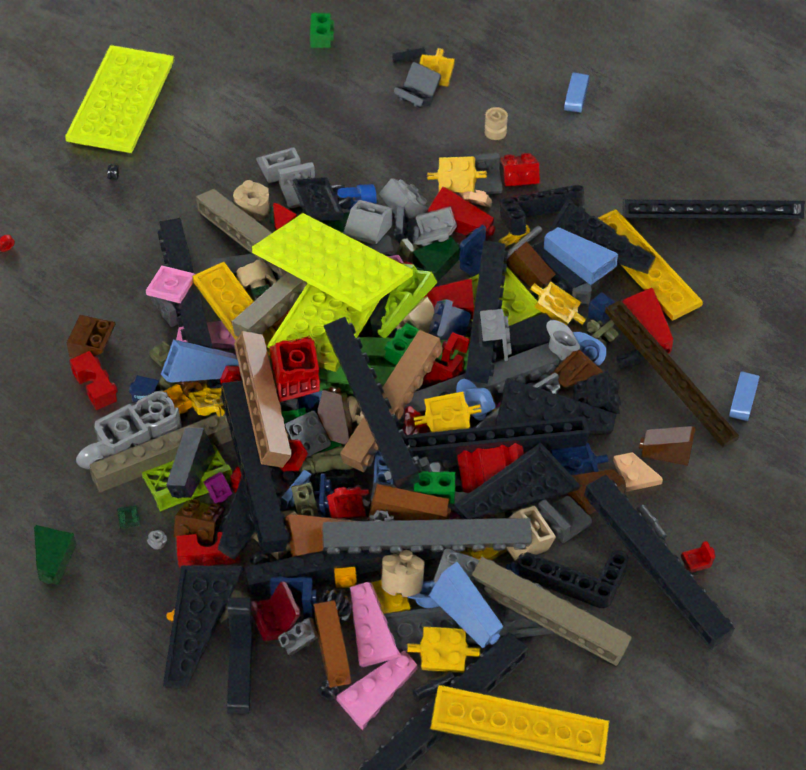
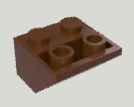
(89, 335)

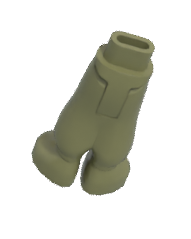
(324, 461)

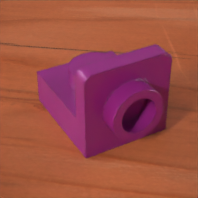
(218, 488)

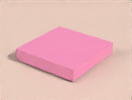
(170, 284)

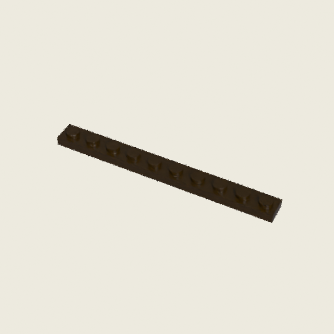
(672, 374)

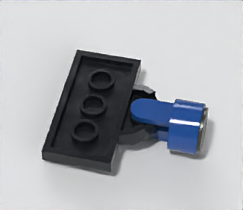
(327, 201)

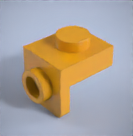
(179, 399)
(345, 577)

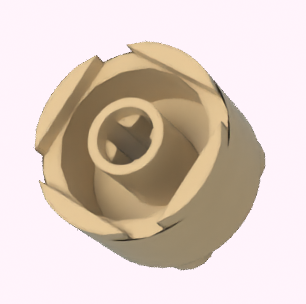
(253, 199)
(255, 275)
(402, 574)

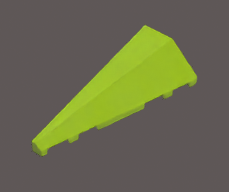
(405, 298)

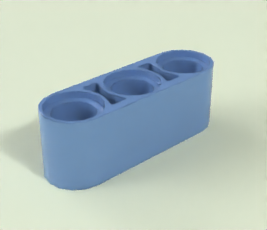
(576, 92)
(744, 396)

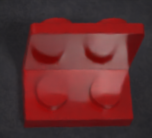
(441, 373)

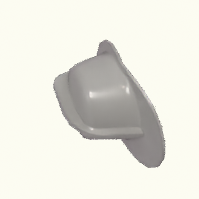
(562, 339)

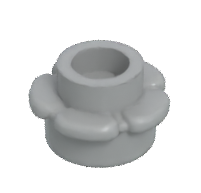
(157, 543)

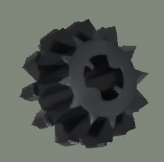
(343, 606)

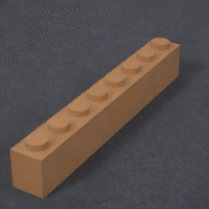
(399, 390)
(262, 399)

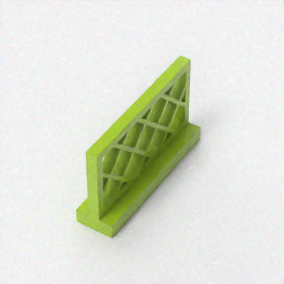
(163, 497)

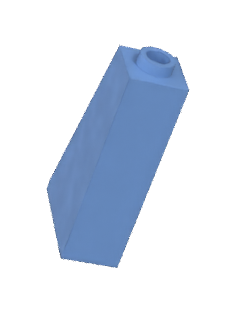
(580, 255)
(195, 362)
(466, 605)

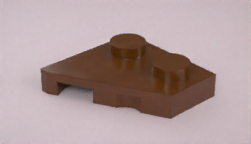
(576, 368)

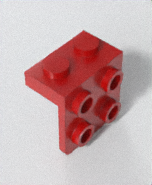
(520, 169)

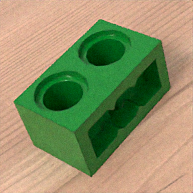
(321, 30)
(396, 348)
(437, 484)

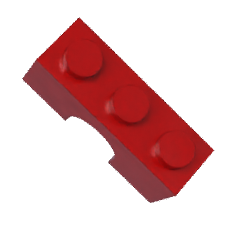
(101, 390)
(193, 554)

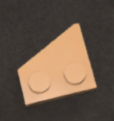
(478, 198)
(636, 472)

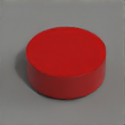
(6, 243)

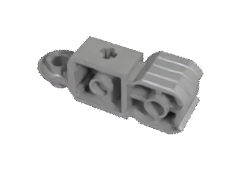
(131, 426)

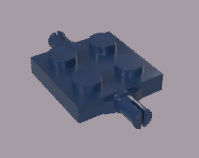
(578, 459)

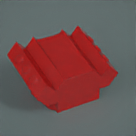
(295, 368)
(485, 463)

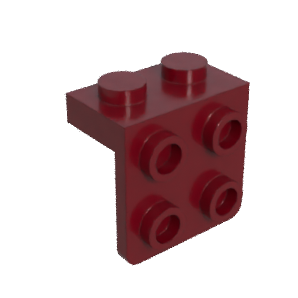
(277, 614)

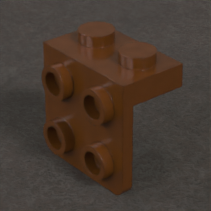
(198, 519)

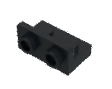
(338, 477)

